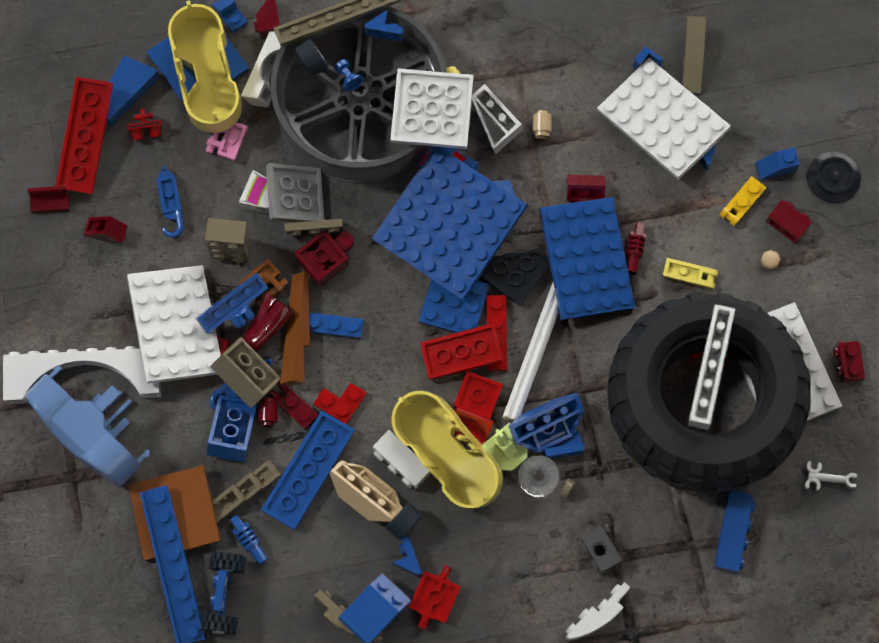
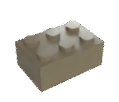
(228, 239)

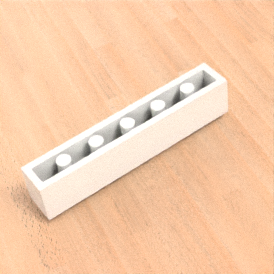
(711, 367)

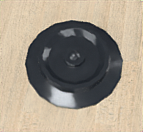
(833, 177)

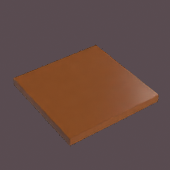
(191, 505)

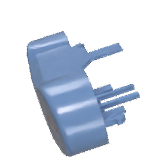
(84, 430)

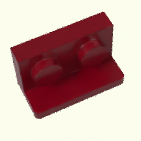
(849, 361)

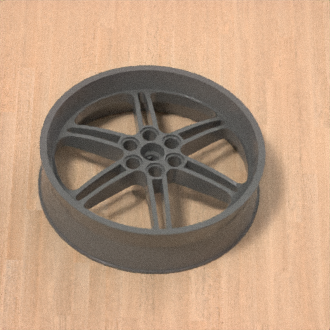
(360, 169)

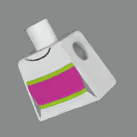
(255, 194)

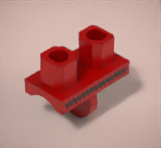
(136, 128)

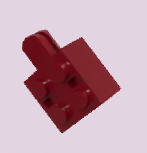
(325, 256)

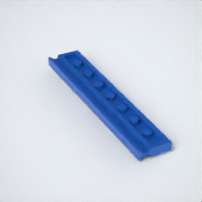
(172, 565)

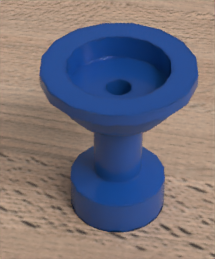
(352, 81)

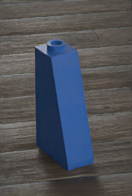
(130, 83)

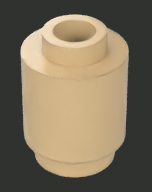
(542, 124)

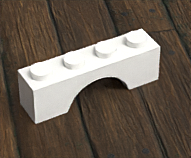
(258, 89)

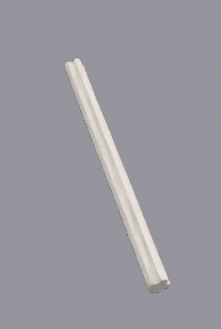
(532, 357)

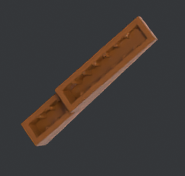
(296, 332)

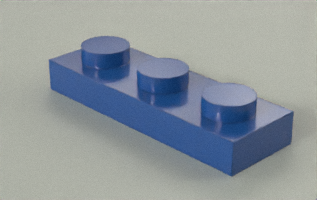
(335, 325)

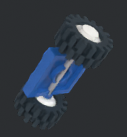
(225, 564)

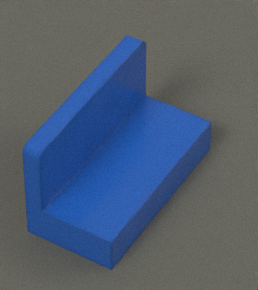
(567, 447)

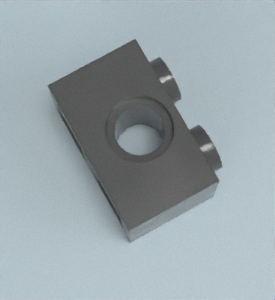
(595, 539)

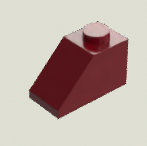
(266, 18)
(105, 229)

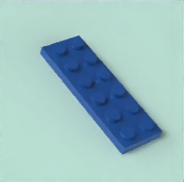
(308, 470)

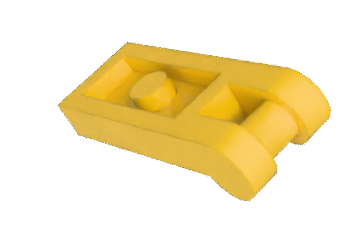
(743, 201)

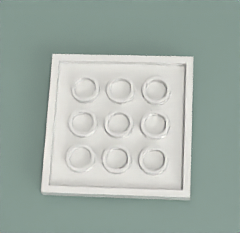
(432, 108)

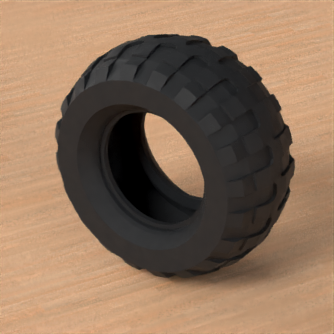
(708, 460)

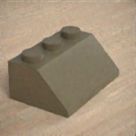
(245, 372)

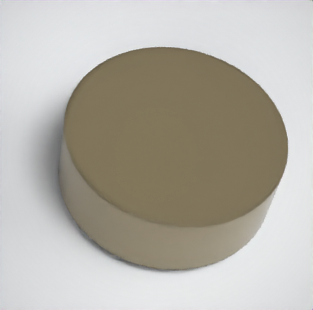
(567, 488)

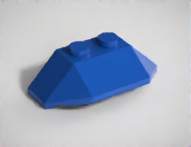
(548, 423)

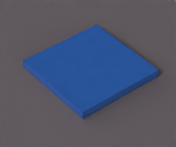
(163, 59)

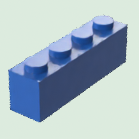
(733, 532)

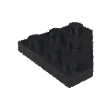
(516, 273)

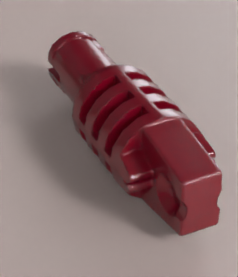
(635, 247)

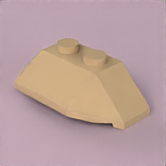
(365, 492)

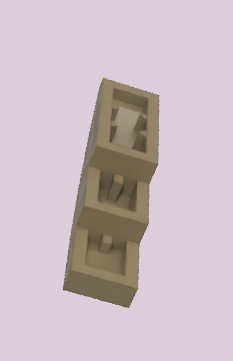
(694, 54)
(244, 490)

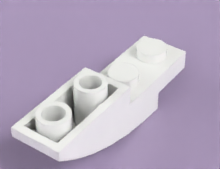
(593, 620)

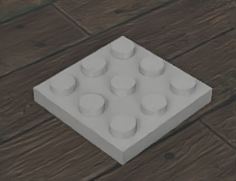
(294, 193)

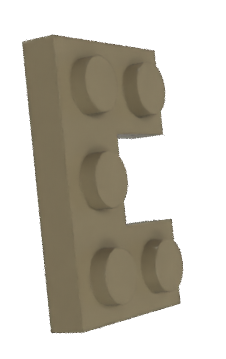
(313, 227)

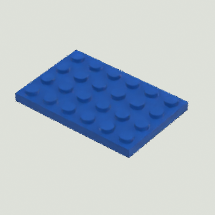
(586, 258)

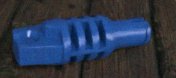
(248, 540)

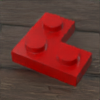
(342, 407)

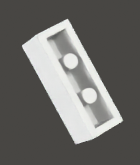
(400, 460)

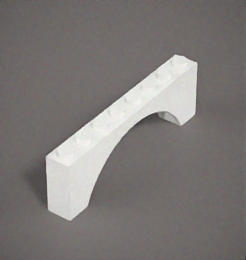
(25, 370)

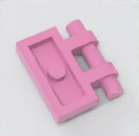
(230, 143)

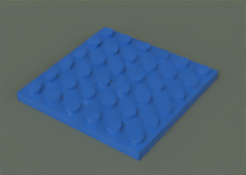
(450, 222)

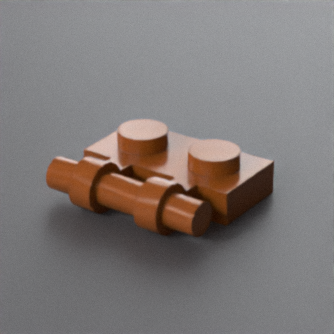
(268, 273)

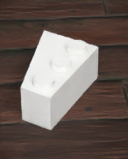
(496, 118)

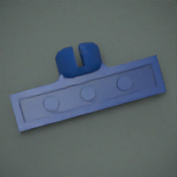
(233, 305)

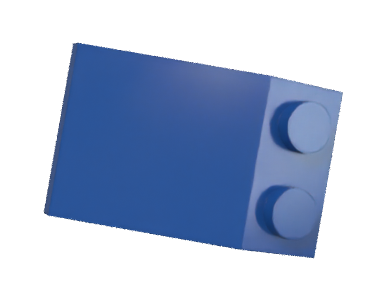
(231, 429)
(374, 609)

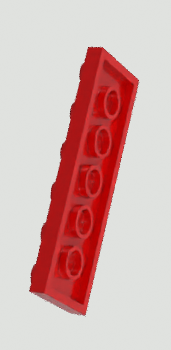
(84, 135)

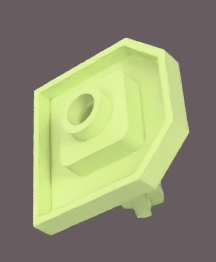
(505, 450)

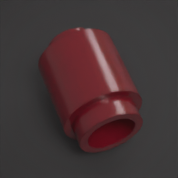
(267, 412)

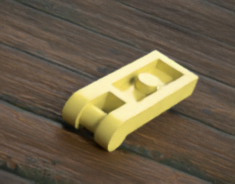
(689, 273)

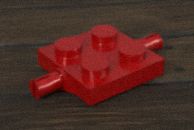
(434, 597)

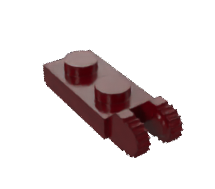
(294, 406)

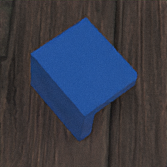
(644, 55)

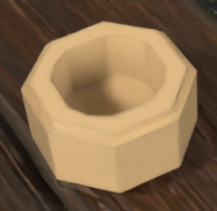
(770, 260)

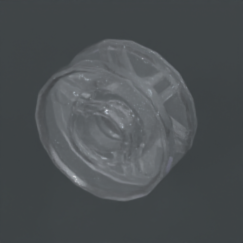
(541, 465)

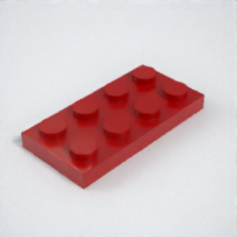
(461, 351)

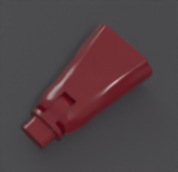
(267, 322)

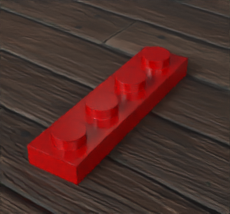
(497, 314)

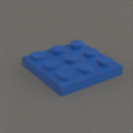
(451, 313)

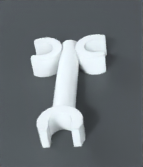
(815, 477)

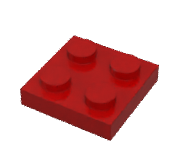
(478, 395)

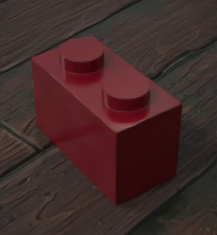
(789, 221)

